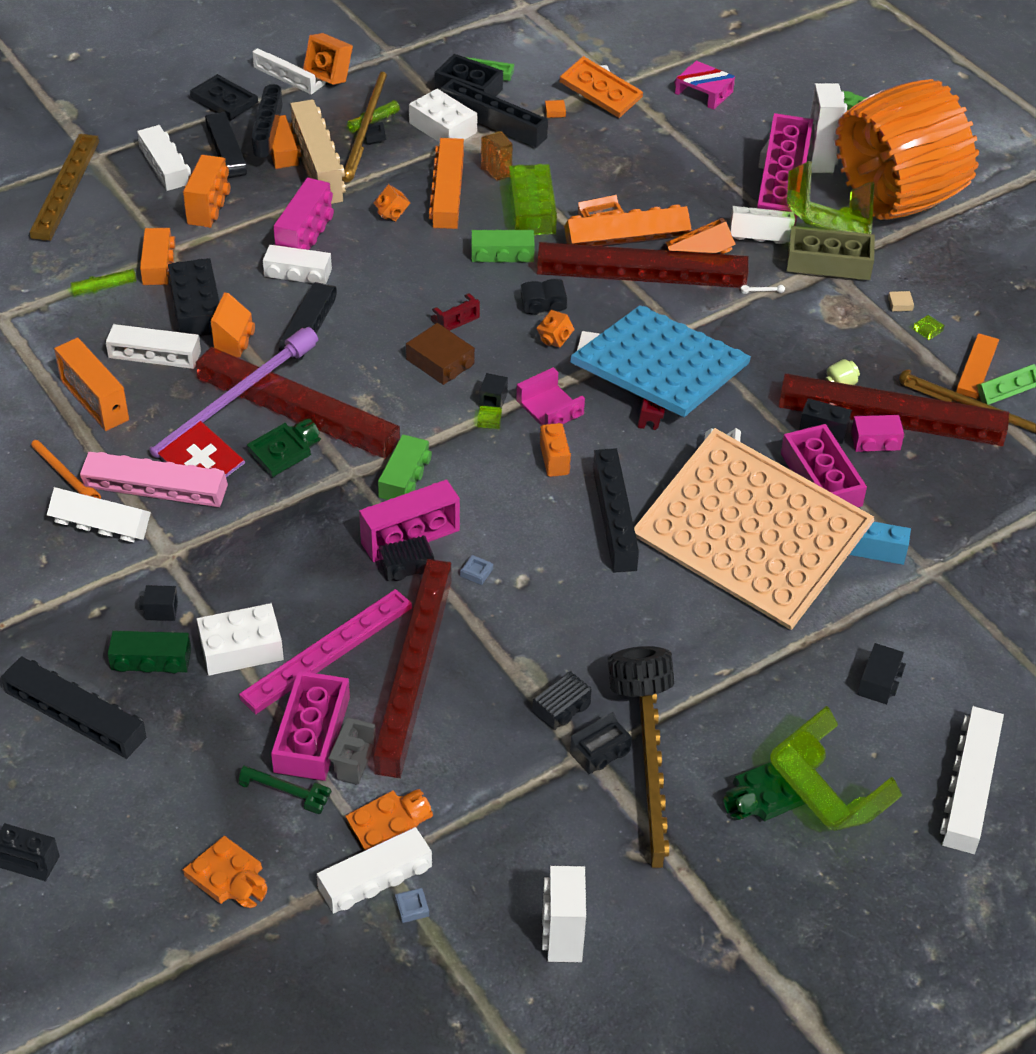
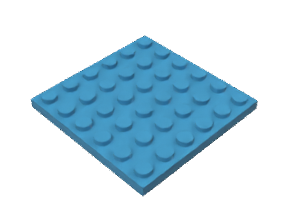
(661, 360)

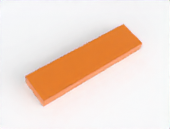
(977, 365)

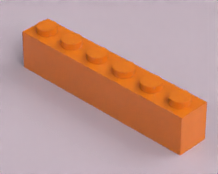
(447, 183)
(628, 227)

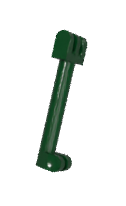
(315, 798)

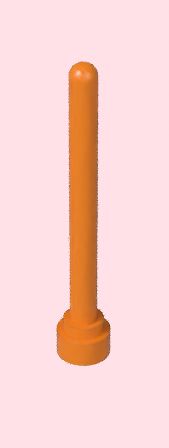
(63, 471)

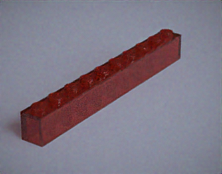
(642, 265)
(301, 403)
(915, 412)
(412, 670)

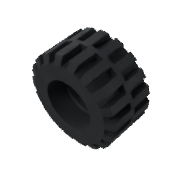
(641, 671)

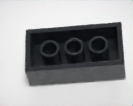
(194, 295)

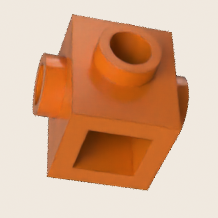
(391, 203)
(555, 329)

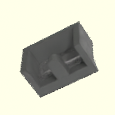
(353, 749)

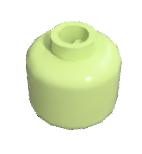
(843, 372)

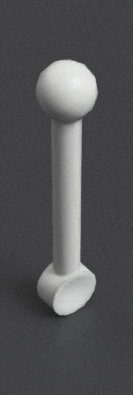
(745, 289)

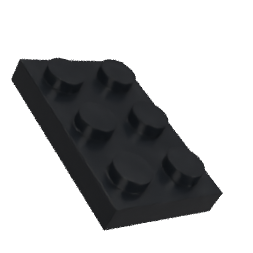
(224, 96)

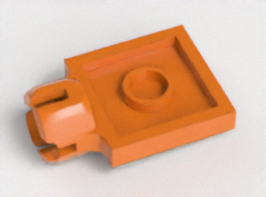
(389, 817)
(228, 873)

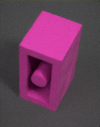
(877, 433)

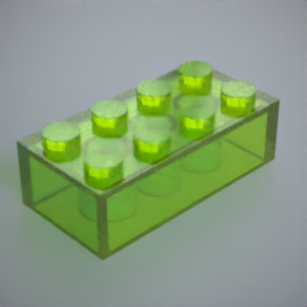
(532, 198)

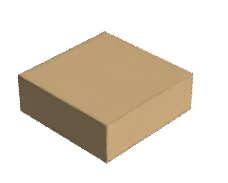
(901, 301)

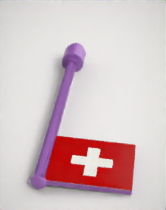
(199, 445)

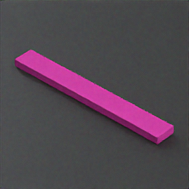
(325, 650)

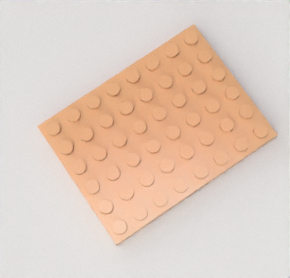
(753, 528)

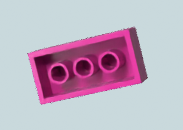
(305, 215)
(821, 460)
(426, 512)
(310, 725)

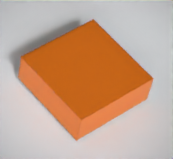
(555, 108)

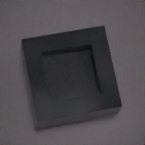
(375, 132)

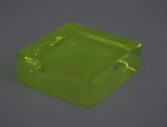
(928, 327)
(489, 417)

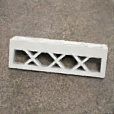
(286, 72)

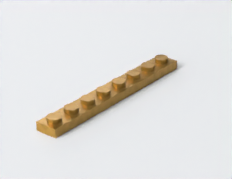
(64, 187)
(654, 781)

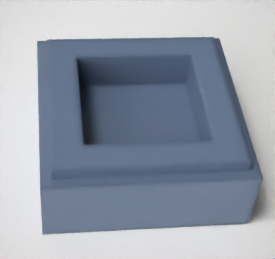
(476, 570)
(412, 905)

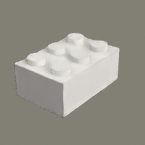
(442, 116)
(240, 639)
(564, 913)

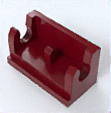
(458, 315)
(650, 412)

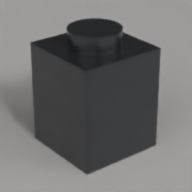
(493, 390)
(159, 603)

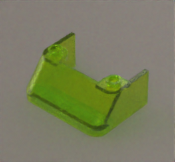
(853, 219)
(796, 763)

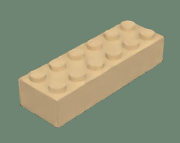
(317, 148)

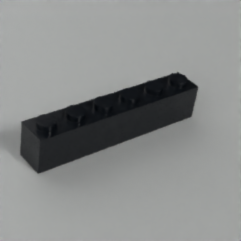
(500, 114)
(615, 510)
(74, 707)

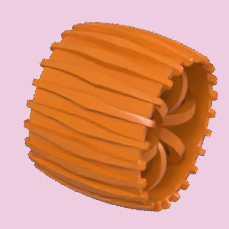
(910, 145)

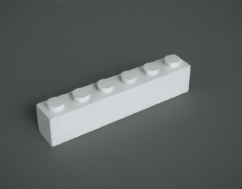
(973, 780)

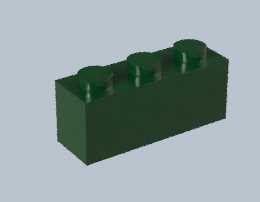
(149, 651)

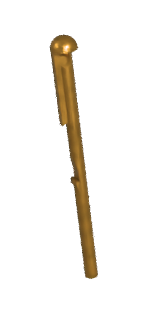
(357, 148)
(945, 394)

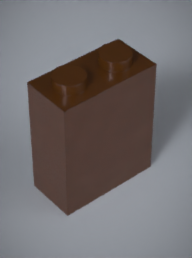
(440, 353)

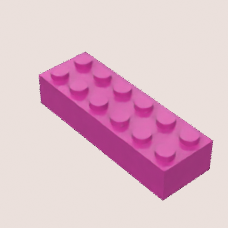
(786, 151)

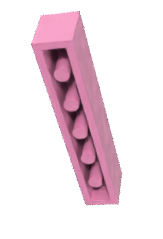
(154, 479)

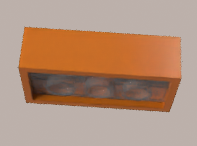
(91, 384)

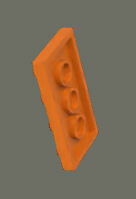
(601, 87)

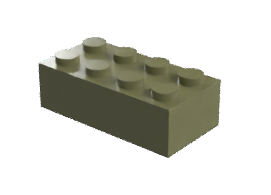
(831, 253)

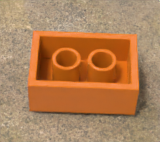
(206, 190)

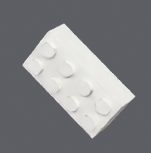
(825, 111)

